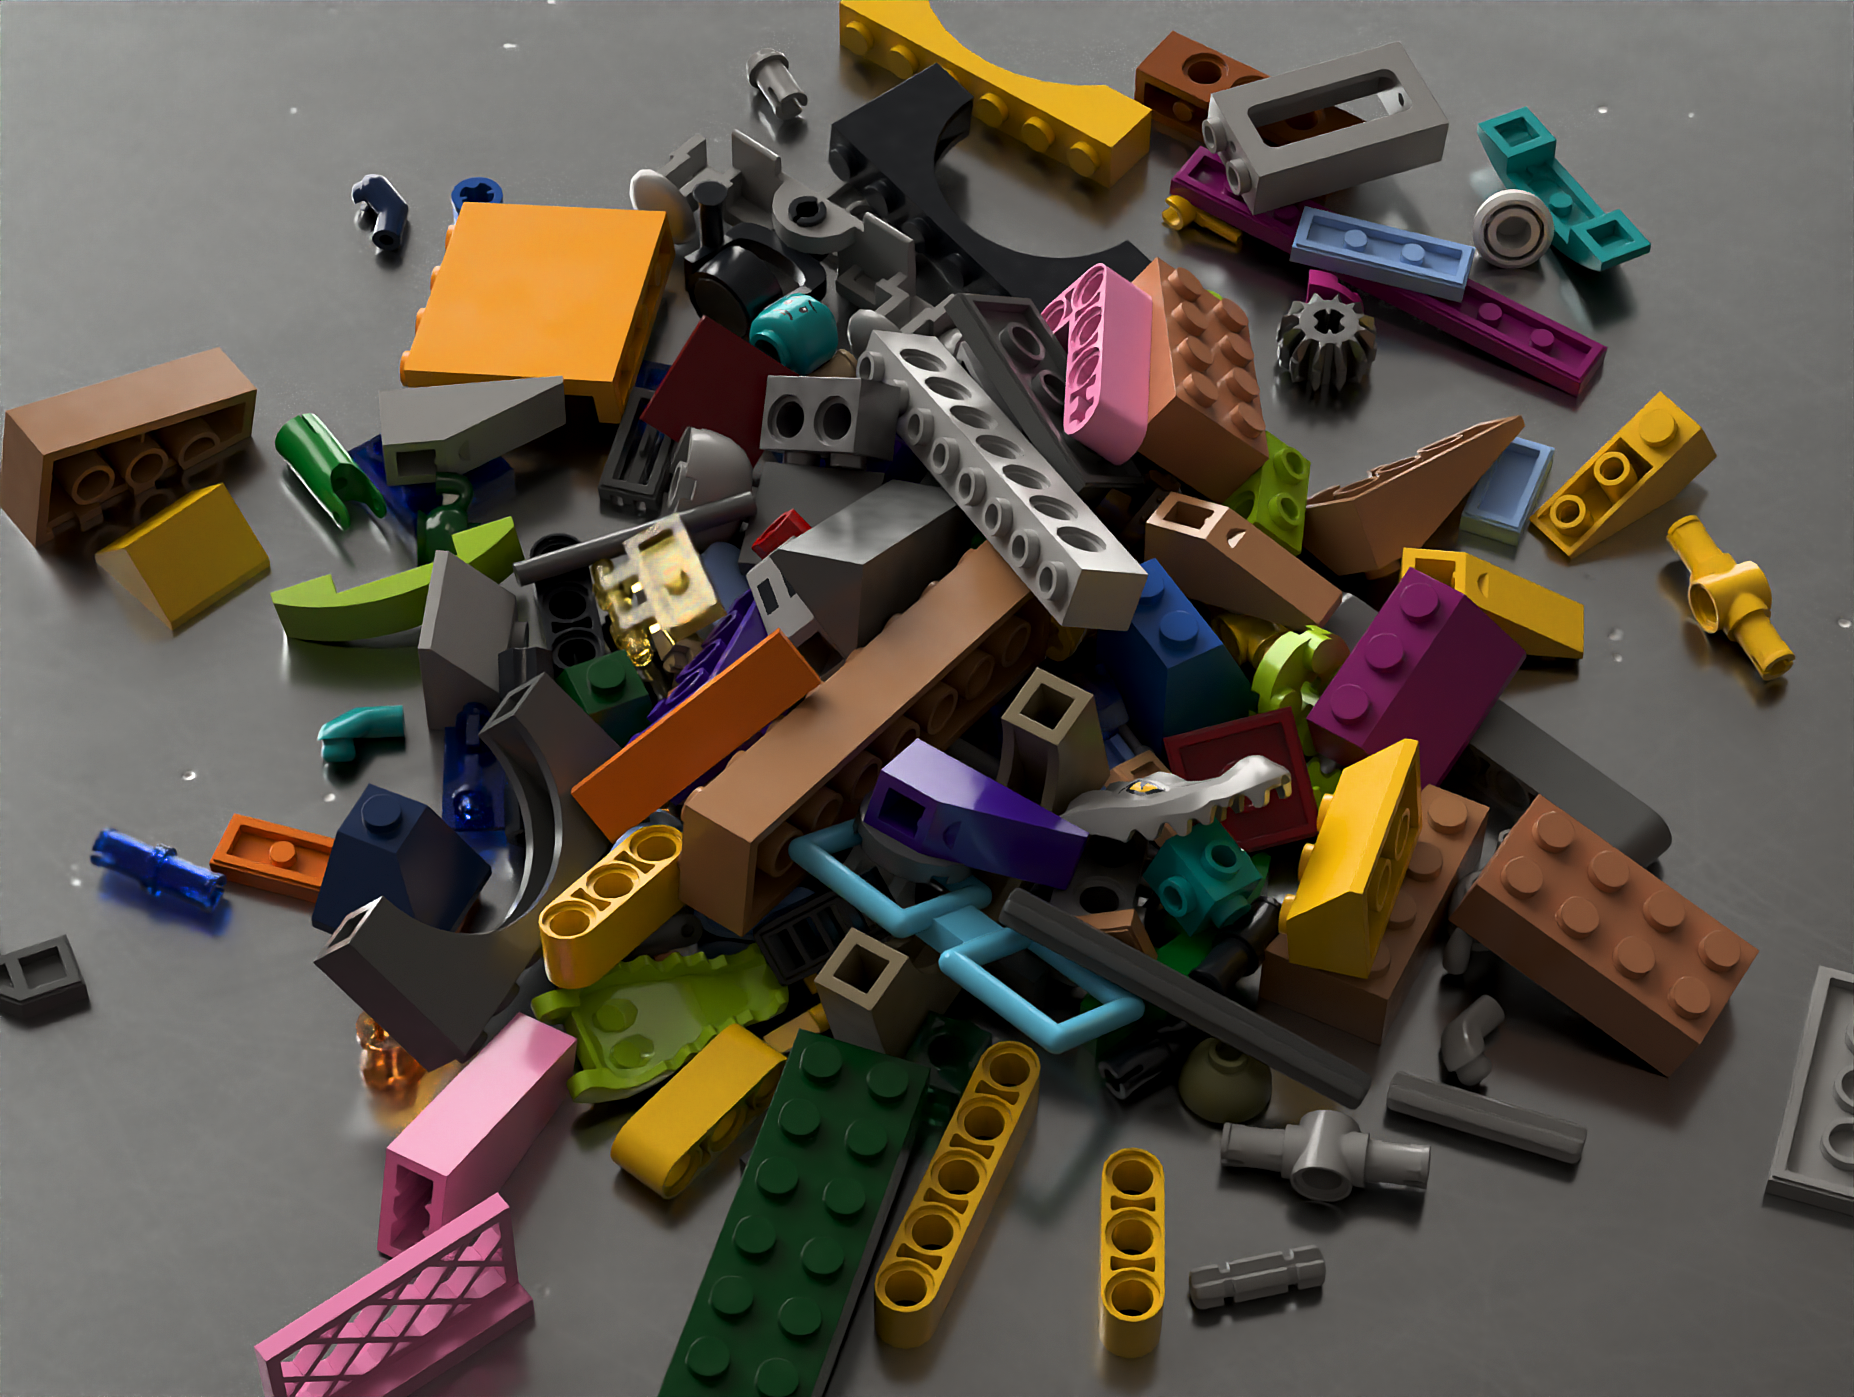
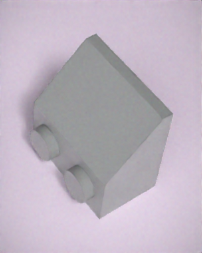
(461, 634)

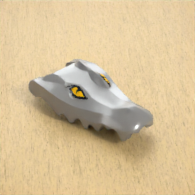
(1169, 799)

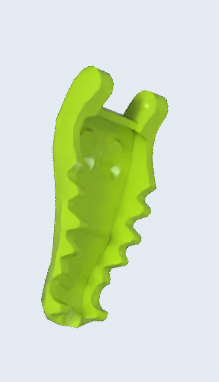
(657, 1016)

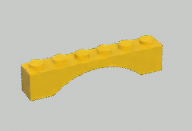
(1077, 125)

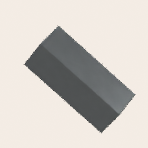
(875, 558)

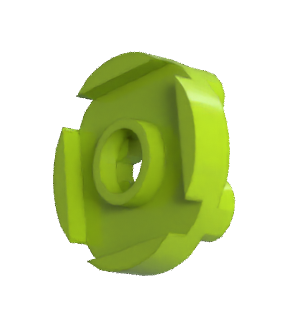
(1295, 661)

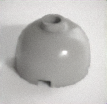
(705, 471)

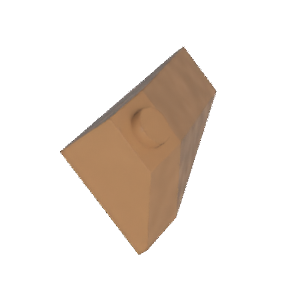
(1401, 501)

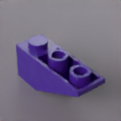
(971, 819)

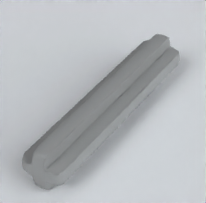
(1486, 1117)

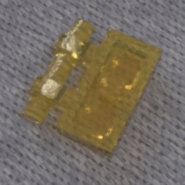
(673, 580)

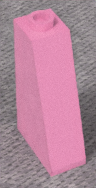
(473, 1132)

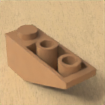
(1234, 565)

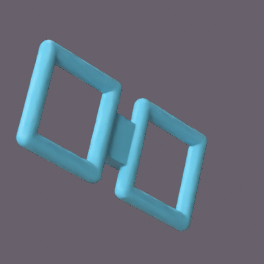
(967, 942)

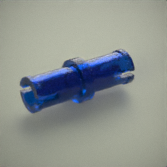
(158, 869)

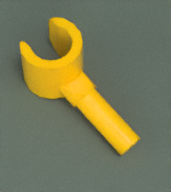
(1183, 213)

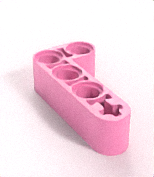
(1108, 348)

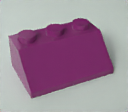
(1417, 674)

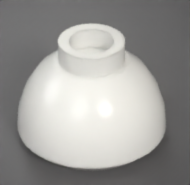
(1512, 229)

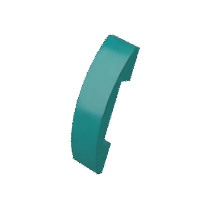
(1526, 161)

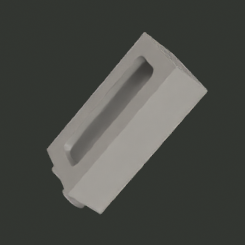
(1335, 160)

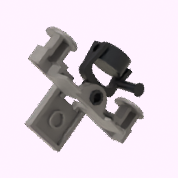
(791, 229)

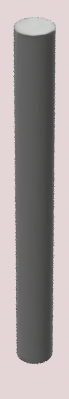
(611, 546)

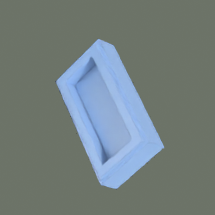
(1508, 492)

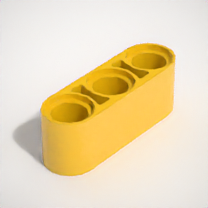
(612, 908)
(699, 1111)
(1126, 1279)

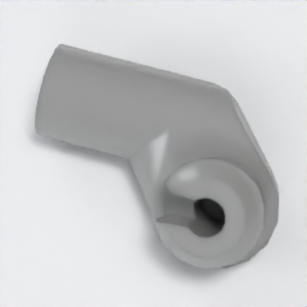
(1463, 1040)

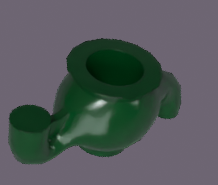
(450, 518)

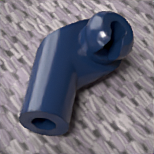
(391, 208)

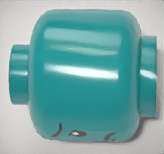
(796, 333)

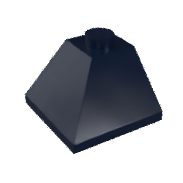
(400, 853)

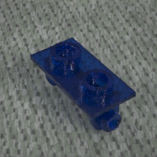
(471, 775)

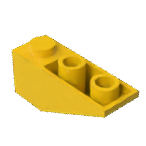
(1626, 478)
(1529, 613)

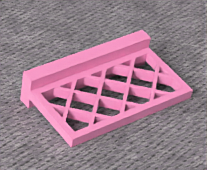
(428, 1329)

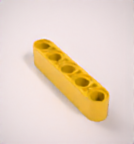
(954, 1219)

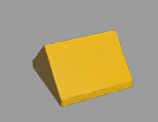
(186, 555)

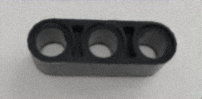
(567, 610)

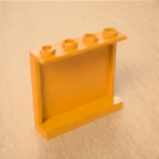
(544, 298)

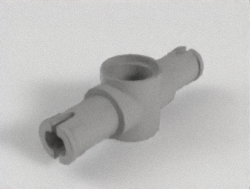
(1325, 1155)

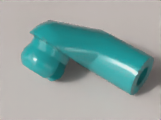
(359, 723)

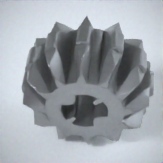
(1326, 342)

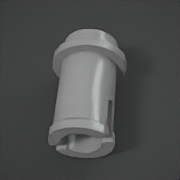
(770, 73)

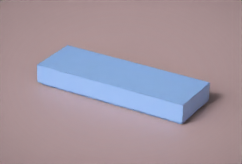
(1382, 254)

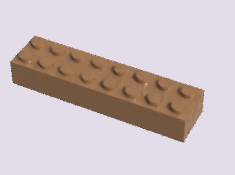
(917, 679)

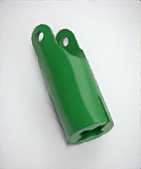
(326, 468)

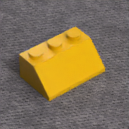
(1356, 863)

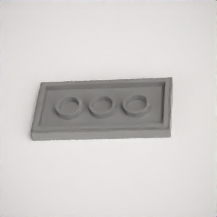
(1817, 1127)

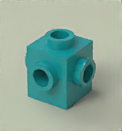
(1203, 878)

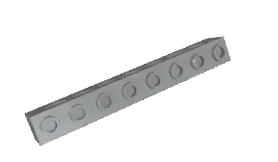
(1005, 485)

